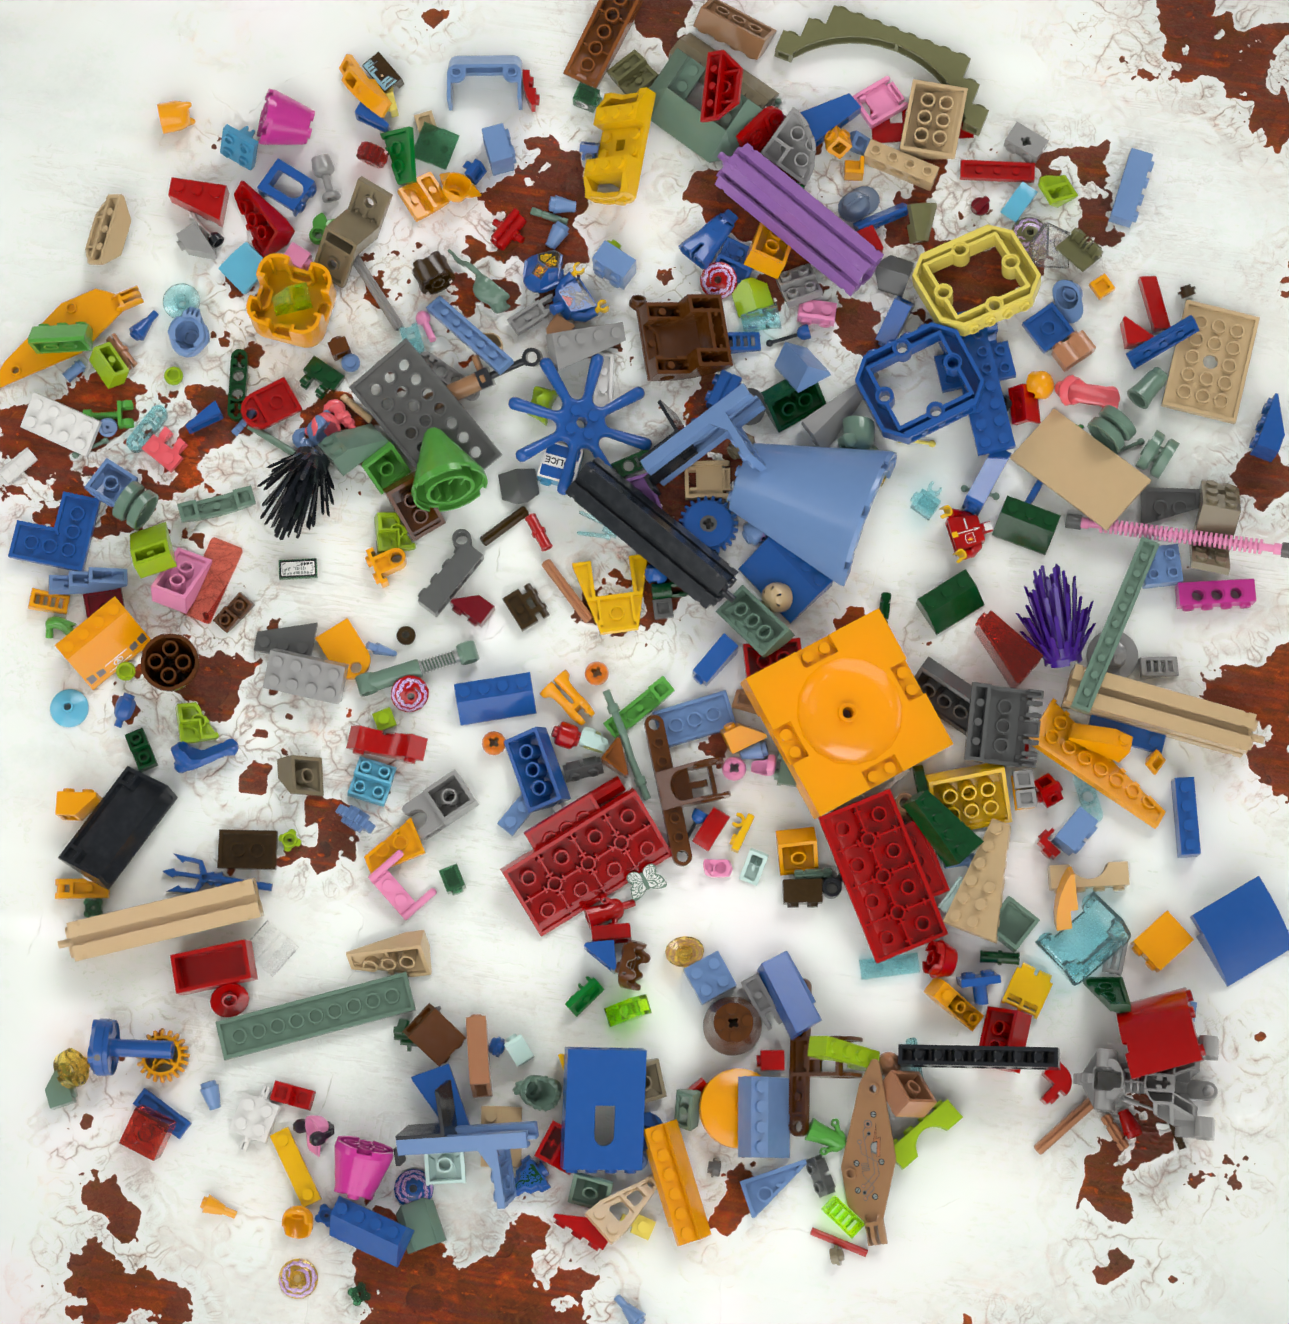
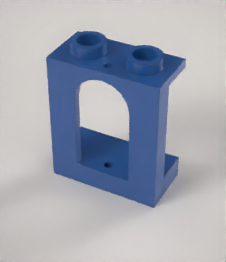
(296, 205)

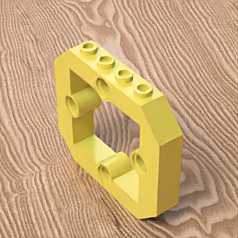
(958, 253)

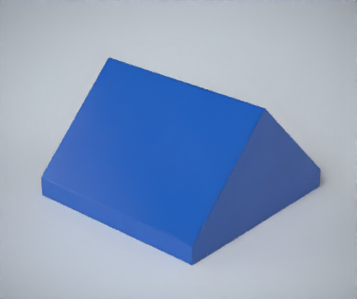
(603, 952)

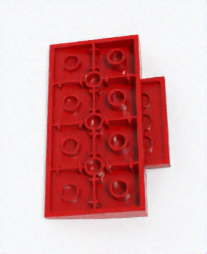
(582, 856)
(887, 874)

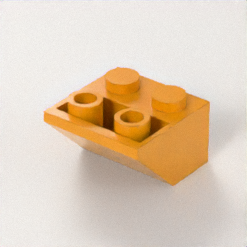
(76, 805)

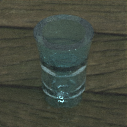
(761, 319)

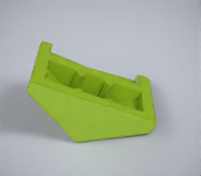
(1057, 189)
(751, 296)

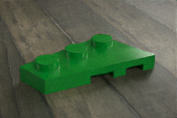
(402, 154)

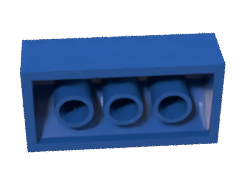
(495, 698)
(537, 769)
(369, 1231)

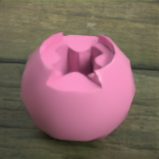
(734, 761)

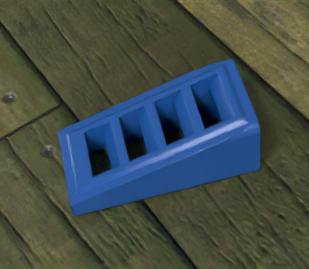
(368, 117)
(742, 349)
(205, 418)

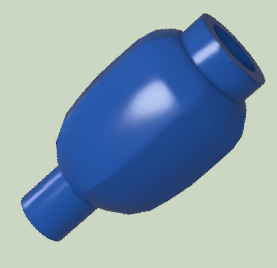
(124, 709)

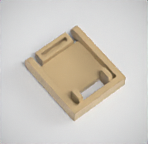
(710, 480)

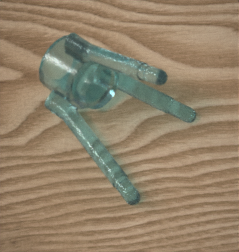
(608, 534)

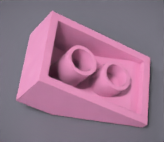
(180, 585)

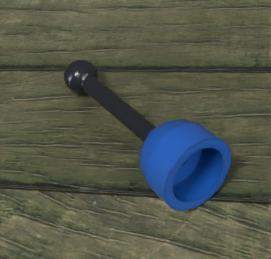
(802, 332)
(698, 817)

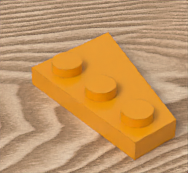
(404, 839)

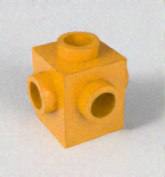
(838, 142)

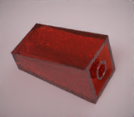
(1007, 649)

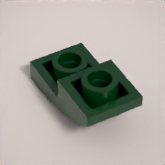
(141, 750)

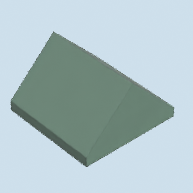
(588, 1190)

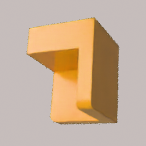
(854, 169)

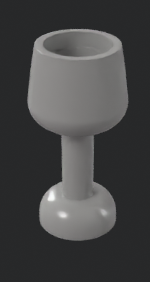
(323, 168)

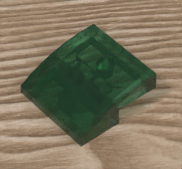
(435, 145)

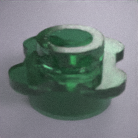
(88, 907)
(364, 1294)

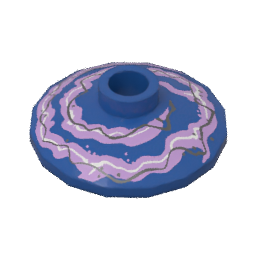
(409, 1178)

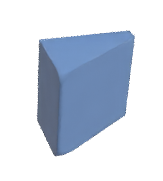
(859, 142)

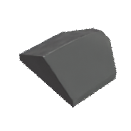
(893, 275)
(518, 485)

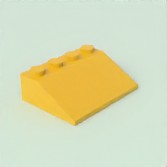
(973, 793)

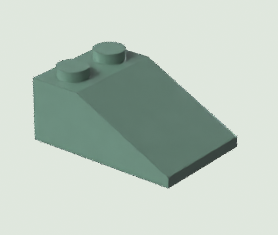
(352, 446)

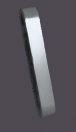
(450, 372)

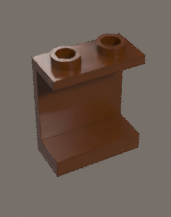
(434, 1035)

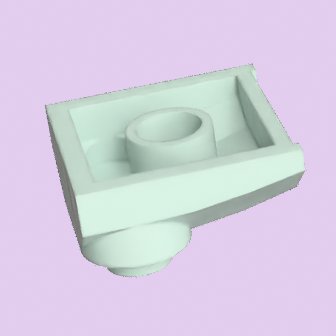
(445, 1168)

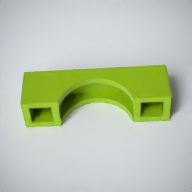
(837, 1050)
(943, 1117)

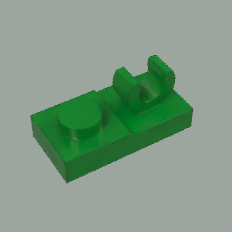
(585, 996)

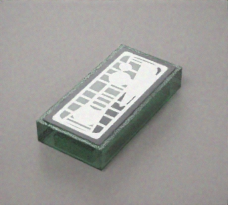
(298, 569)

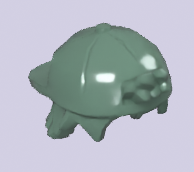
(539, 1092)

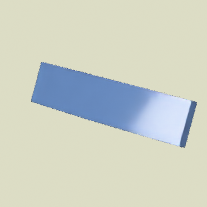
(93, 581)

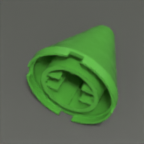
(445, 474)

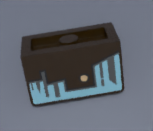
(382, 72)

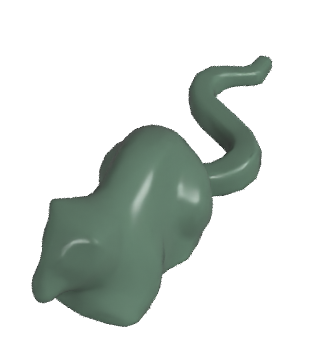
(485, 288)

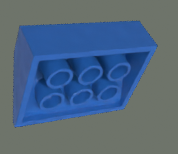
(777, 564)

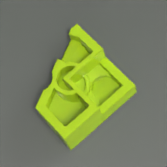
(391, 533)
(193, 725)

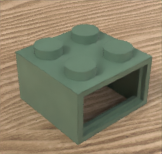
(1014, 924)

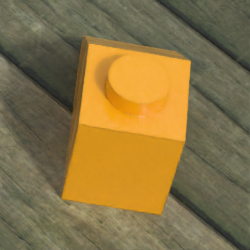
(740, 736)

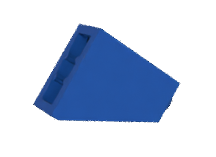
(895, 320)
(715, 660)

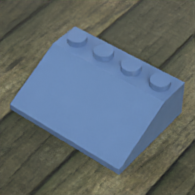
(763, 1117)

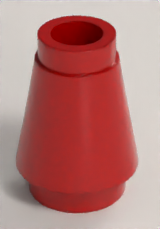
(1129, 1124)

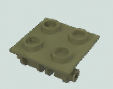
(1079, 251)

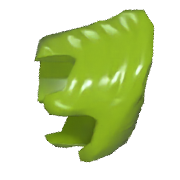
(545, 398)

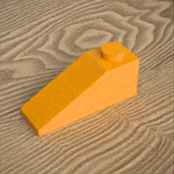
(1102, 740)

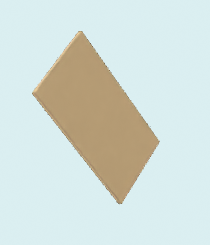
(1080, 469)

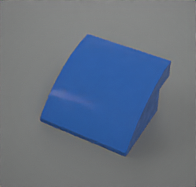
(1242, 931)

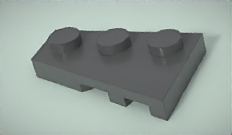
(1167, 502)

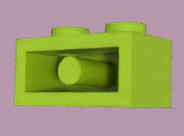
(109, 365)

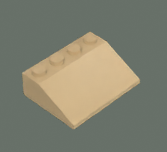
(933, 120)

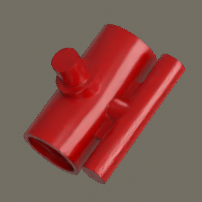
(508, 230)

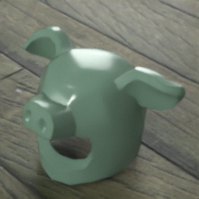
(857, 433)

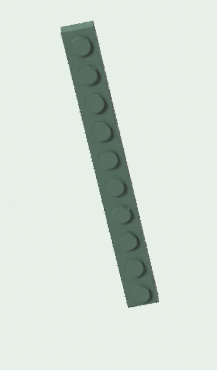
(1114, 625)

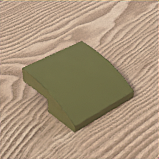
(632, 73)

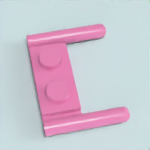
(394, 891)

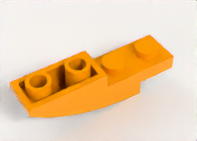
(363, 88)

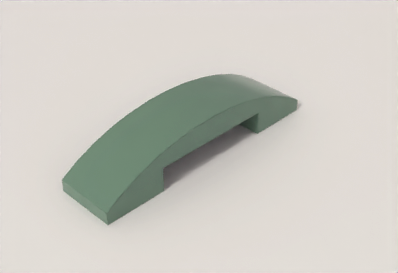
(216, 506)

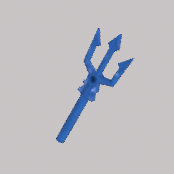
(204, 877)

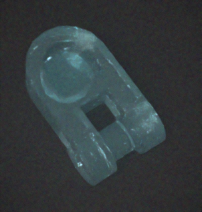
(417, 341)

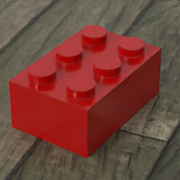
(755, 662)

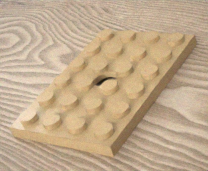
(1219, 390)

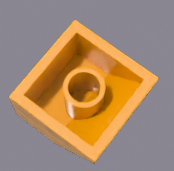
(796, 850)

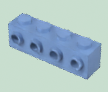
(1131, 187)

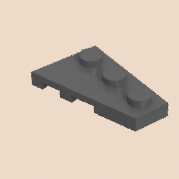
(293, 639)

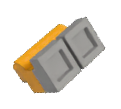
(1023, 790)

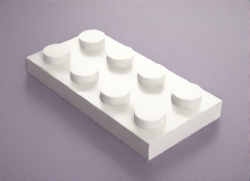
(61, 424)

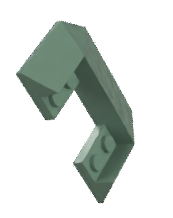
(682, 119)

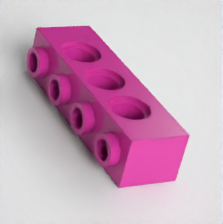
(1244, 588)

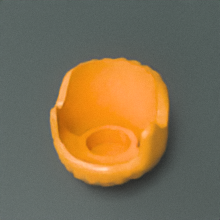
(298, 1222)

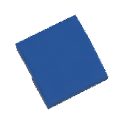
(734, 255)

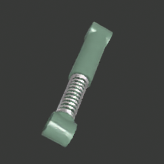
(372, 682)

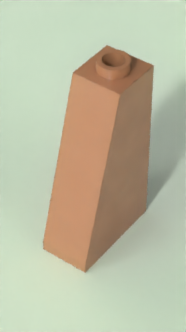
(478, 1056)

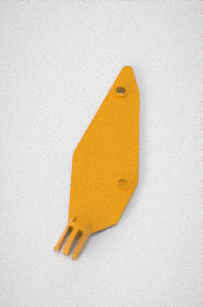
(94, 307)

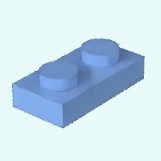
(514, 816)

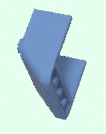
(497, 65)

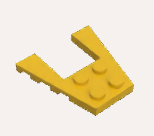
(617, 611)

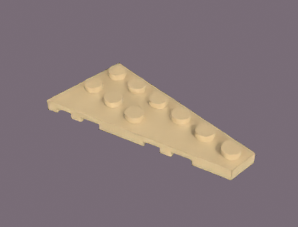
(981, 891)

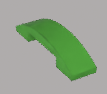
(641, 706)

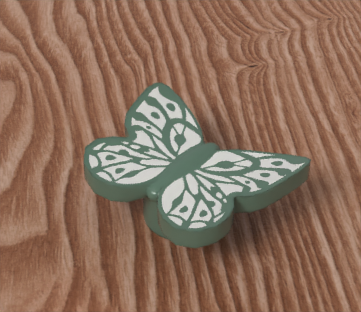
(644, 881)

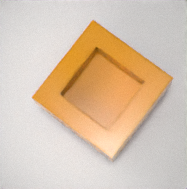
(1101, 286)

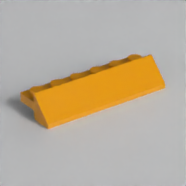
(676, 1182)

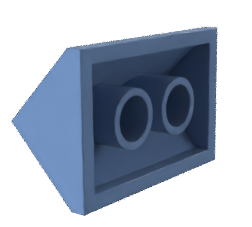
(800, 366)

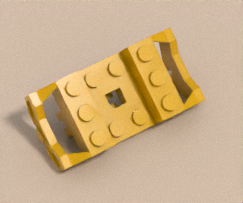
(622, 147)

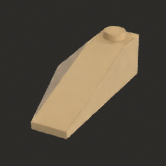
(399, 954)

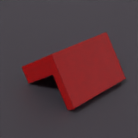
(1024, 405)

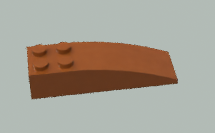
(601, 40)

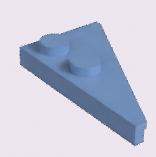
(764, 1187)

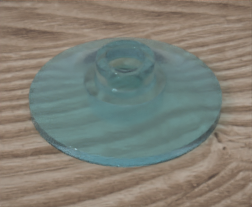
(177, 294)

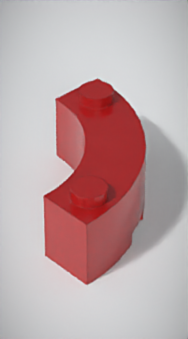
(393, 746)

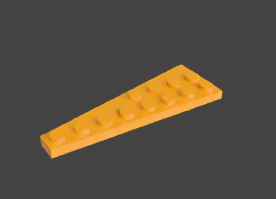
(1093, 767)

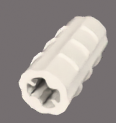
(17, 465)

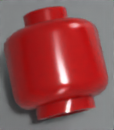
(566, 735)

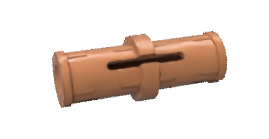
(122, 351)

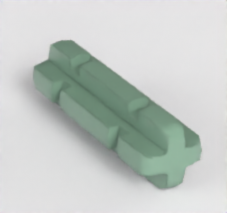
(813, 873)

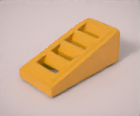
(40, 607)

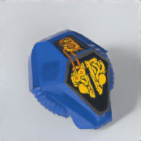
(543, 271)

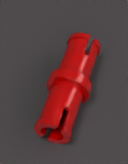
(538, 532)

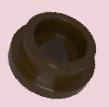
(1186, 291)
(406, 641)

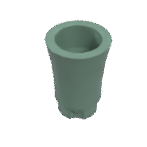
(1147, 388)

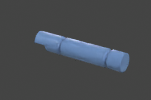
(240, 426)

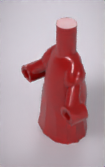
(609, 910)

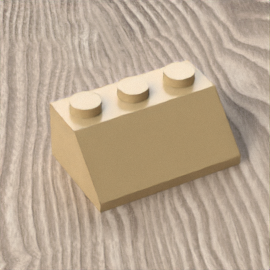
(502, 1114)

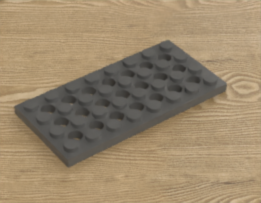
(441, 394)

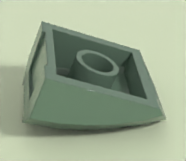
(424, 1219)

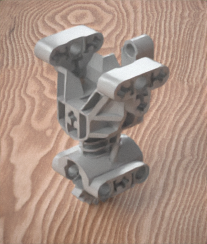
(1168, 1090)

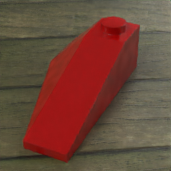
(268, 226)

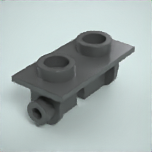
(591, 768)
(822, 1184)

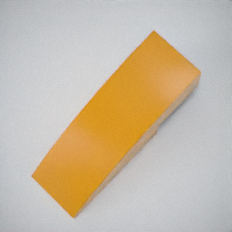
(1065, 901)

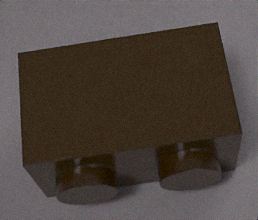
(802, 892)

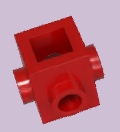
(1050, 793)

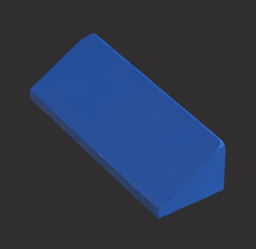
(883, 217)

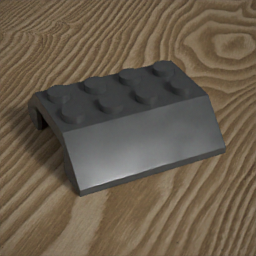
(1001, 725)

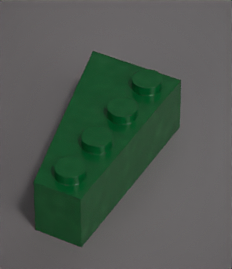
(942, 829)

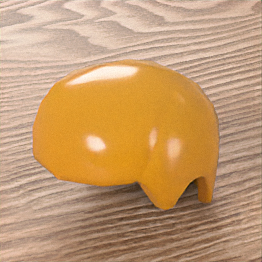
(1040, 384)

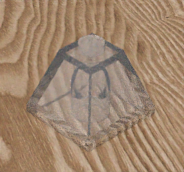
(1043, 250)

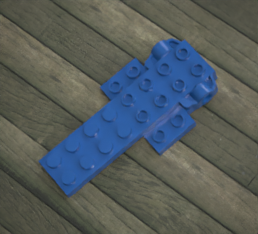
(994, 360)

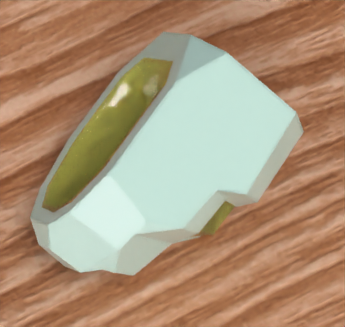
(593, 740)

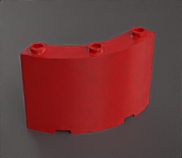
(1160, 1033)

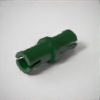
(999, 957)

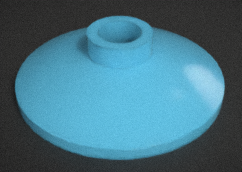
(73, 716)

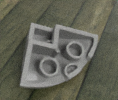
(793, 147)

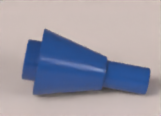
(140, 329)

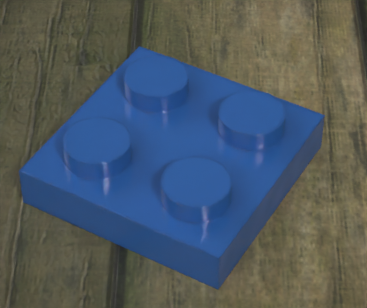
(1047, 327)

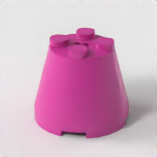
(284, 120)
(360, 1166)

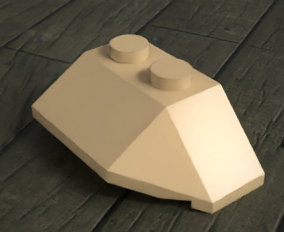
(108, 231)

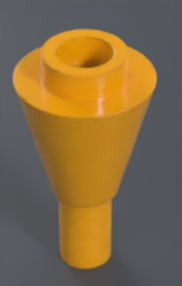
(214, 1206)

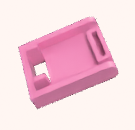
(881, 100)

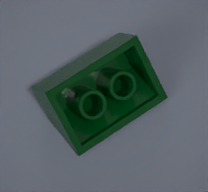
(788, 406)
(1026, 525)
(950, 602)

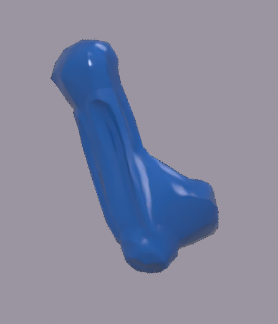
(191, 758)

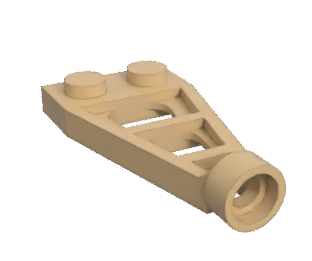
(607, 1223)

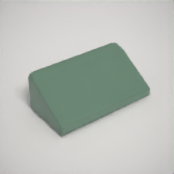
(687, 1108)

